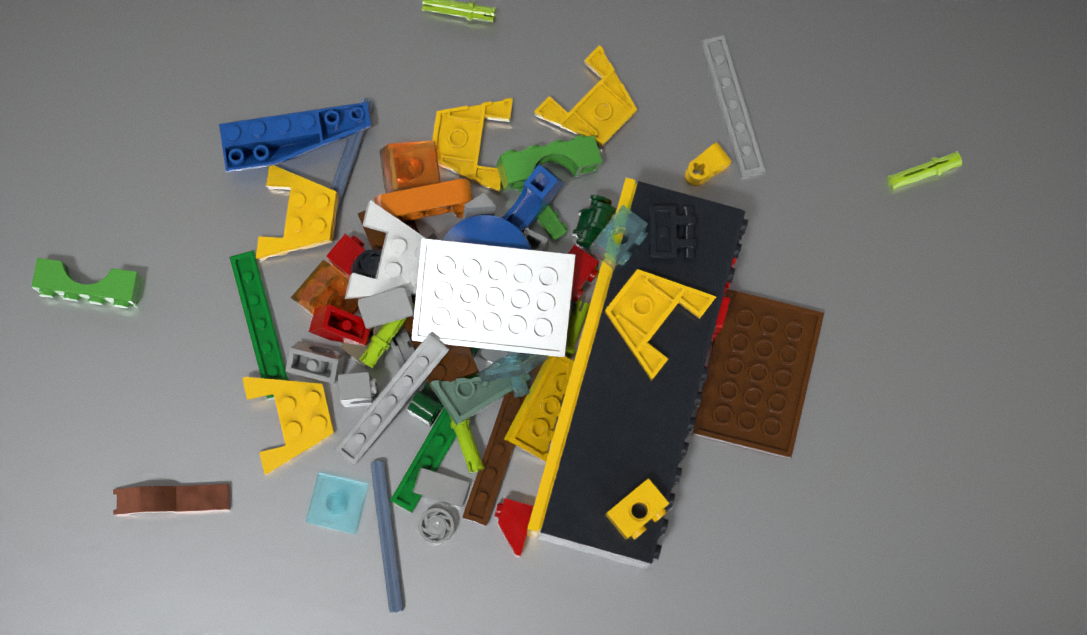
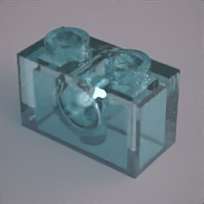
(624, 223)

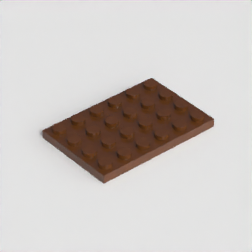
(758, 374)

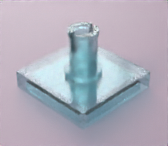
(514, 368)
(336, 503)

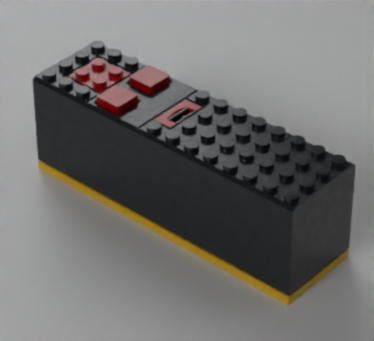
(613, 418)

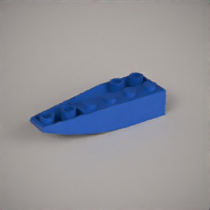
(286, 136)

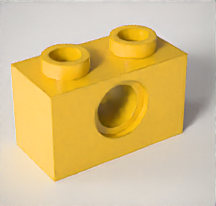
(622, 516)

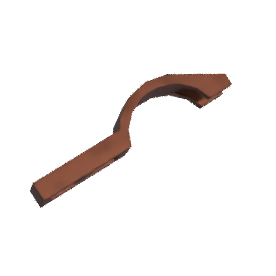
(172, 499)

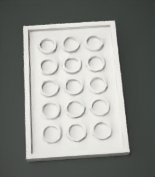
(493, 297)

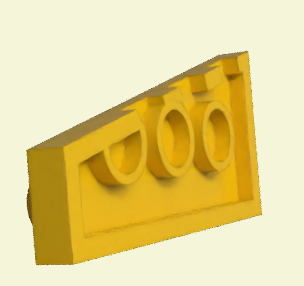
(537, 415)

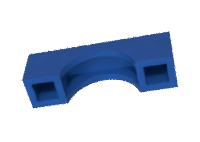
(534, 198)

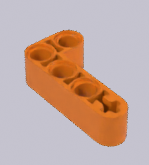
(428, 200)

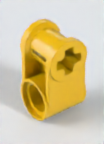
(710, 163)

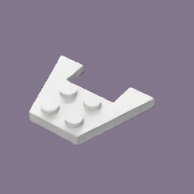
(398, 258)

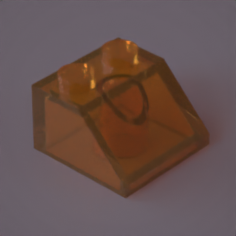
(409, 165)
(325, 287)

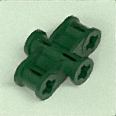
(593, 220)

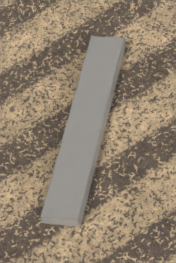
(732, 106)
(392, 399)

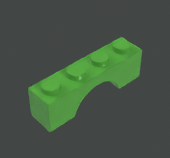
(577, 155)
(117, 287)

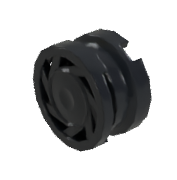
(366, 263)

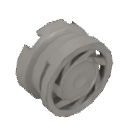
(402, 348)
(436, 526)

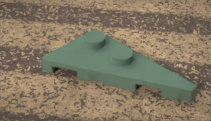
(469, 396)

